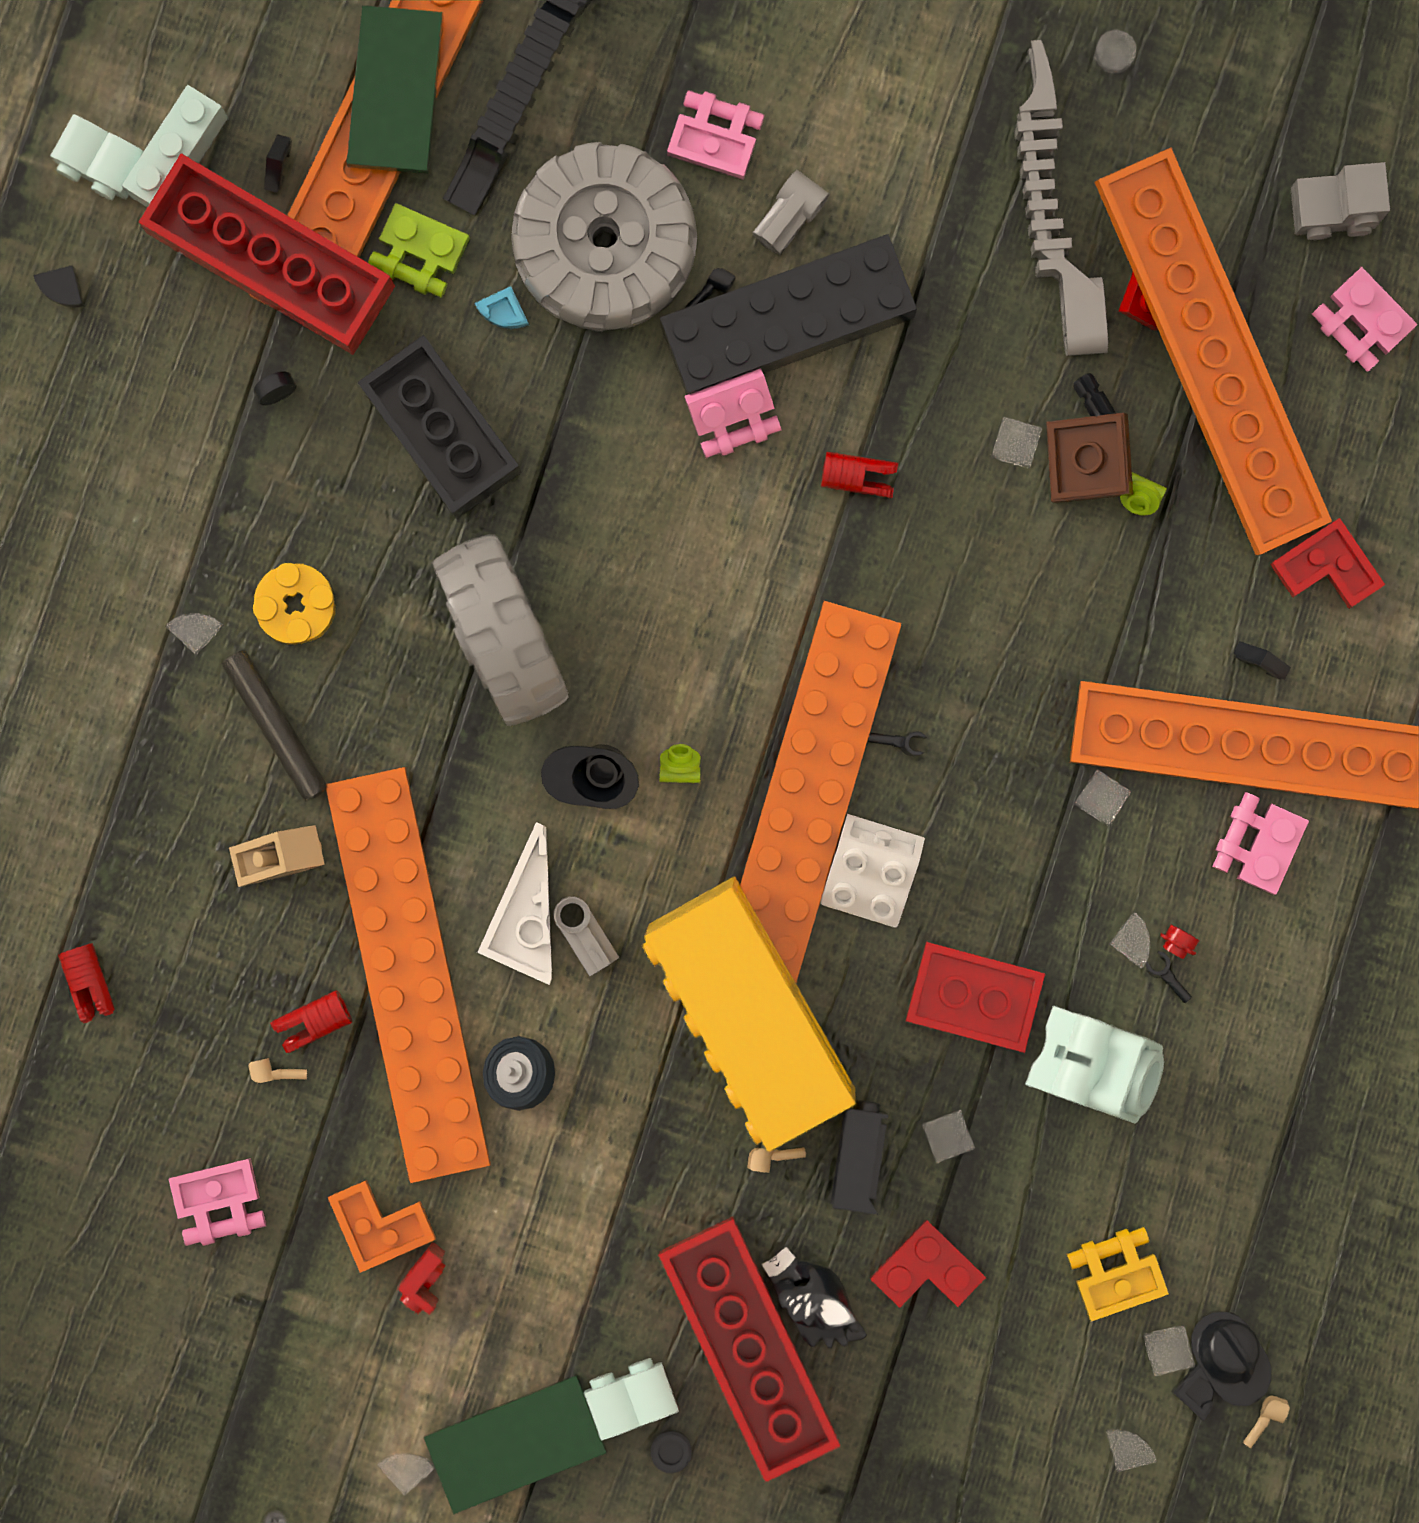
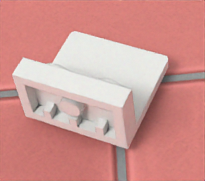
(872, 871)

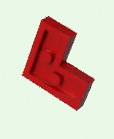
(1330, 554)
(925, 1257)

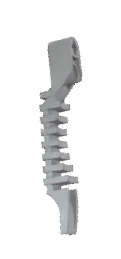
(1080, 296)

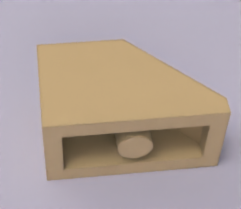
(277, 855)

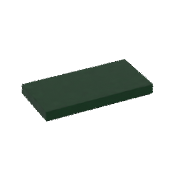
(395, 89)
(515, 1444)

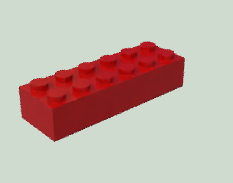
(267, 254)
(749, 1349)

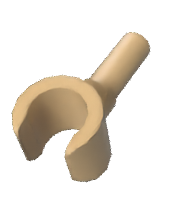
(262, 1072)
(760, 1158)
(1272, 1408)

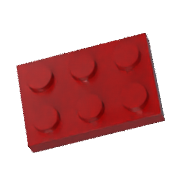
(975, 997)

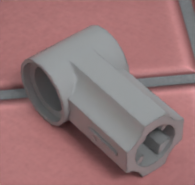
(796, 203)
(586, 938)

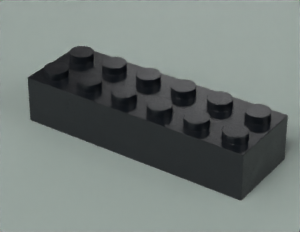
(790, 315)

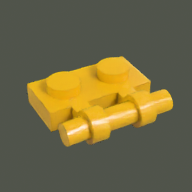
(1120, 1286)

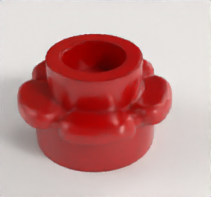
(1179, 942)

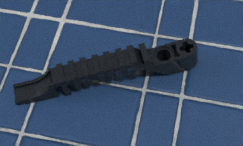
(505, 111)

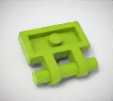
(422, 239)

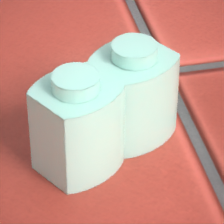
(95, 156)
(630, 1399)

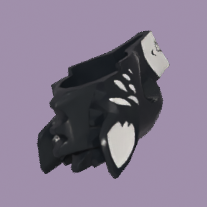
(820, 1307)

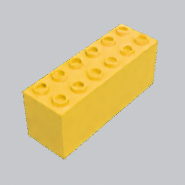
(749, 1015)

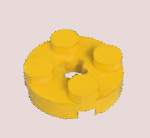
(288, 581)

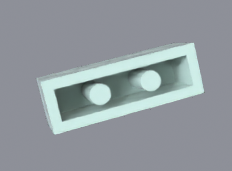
(186, 130)

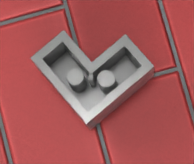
(1344, 202)

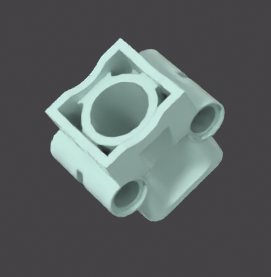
(1098, 1065)

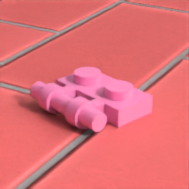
(712, 145)
(1372, 312)
(730, 403)
(1272, 846)
(215, 1189)

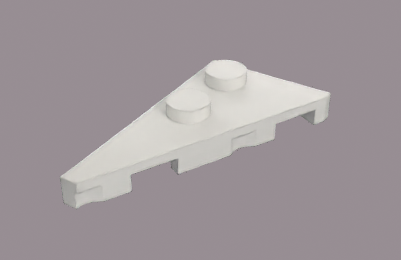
(521, 924)

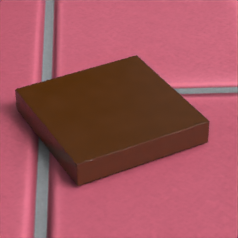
(1089, 458)

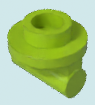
(1145, 498)
(680, 765)

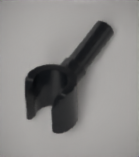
(720, 280)
(897, 741)
(1169, 978)

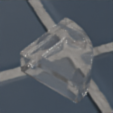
(194, 630)
(1133, 940)
(1129, 1450)
(406, 1470)

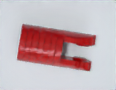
(848, 474)
(84, 972)
(319, 1017)

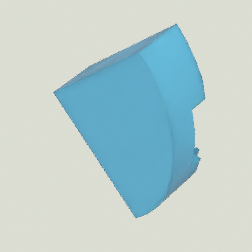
(503, 310)

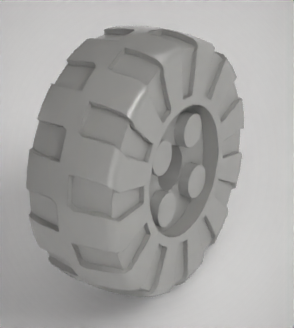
(596, 193)
(499, 630)

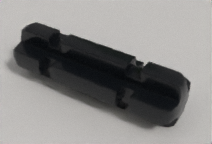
(1095, 401)

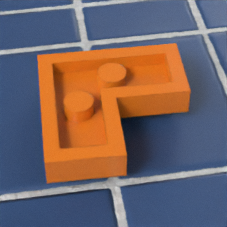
(375, 1237)

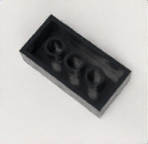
(439, 427)

